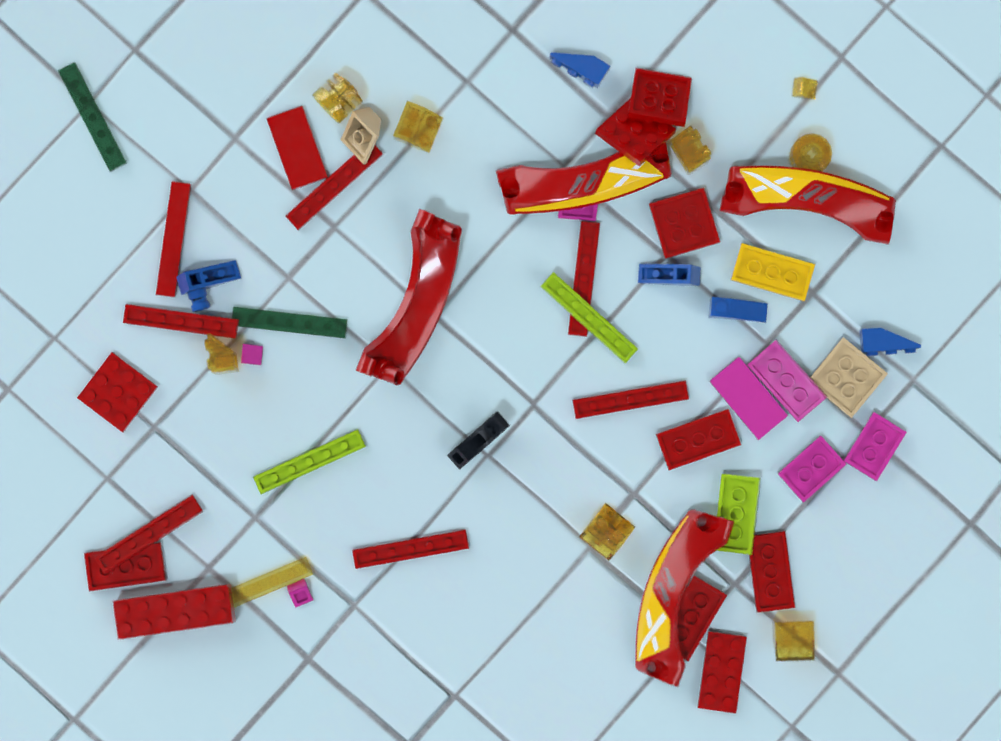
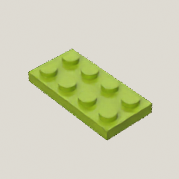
(739, 504)

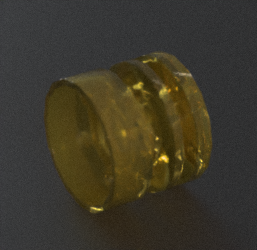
(337, 97)
(819, 146)

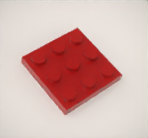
(659, 97)
(632, 136)
(684, 223)
(117, 392)

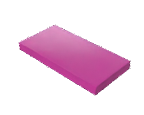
(787, 380)
(748, 398)

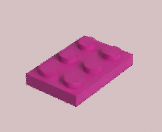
(874, 446)
(811, 469)

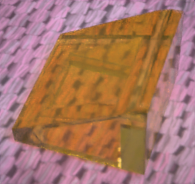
(804, 88)

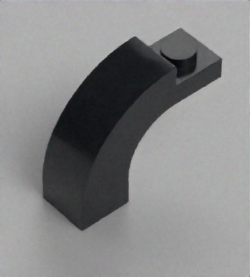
(478, 440)

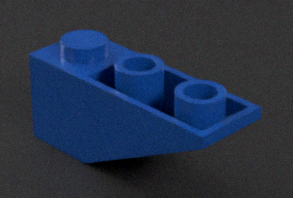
(587, 67)
(882, 340)

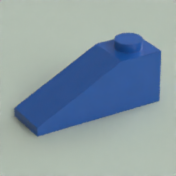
(669, 274)
(208, 277)
(737, 309)

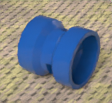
(202, 303)

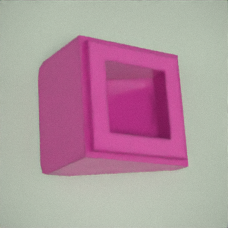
(251, 354)
(299, 593)

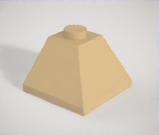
(362, 133)

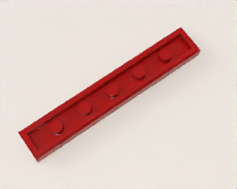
(330, 189)
(173, 239)
(584, 270)
(180, 321)
(630, 399)
(148, 534)
(410, 549)

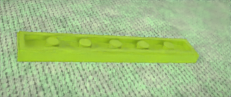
(589, 317)
(309, 461)

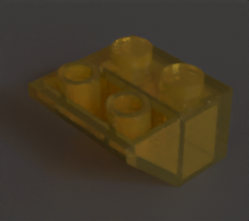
(417, 127)
(690, 150)
(222, 358)
(607, 532)
(793, 640)

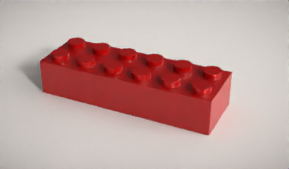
(174, 611)

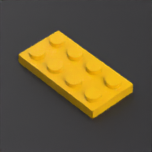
(772, 272)

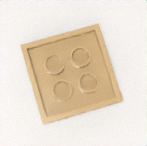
(848, 377)

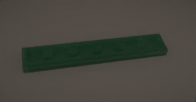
(92, 117)
(290, 322)

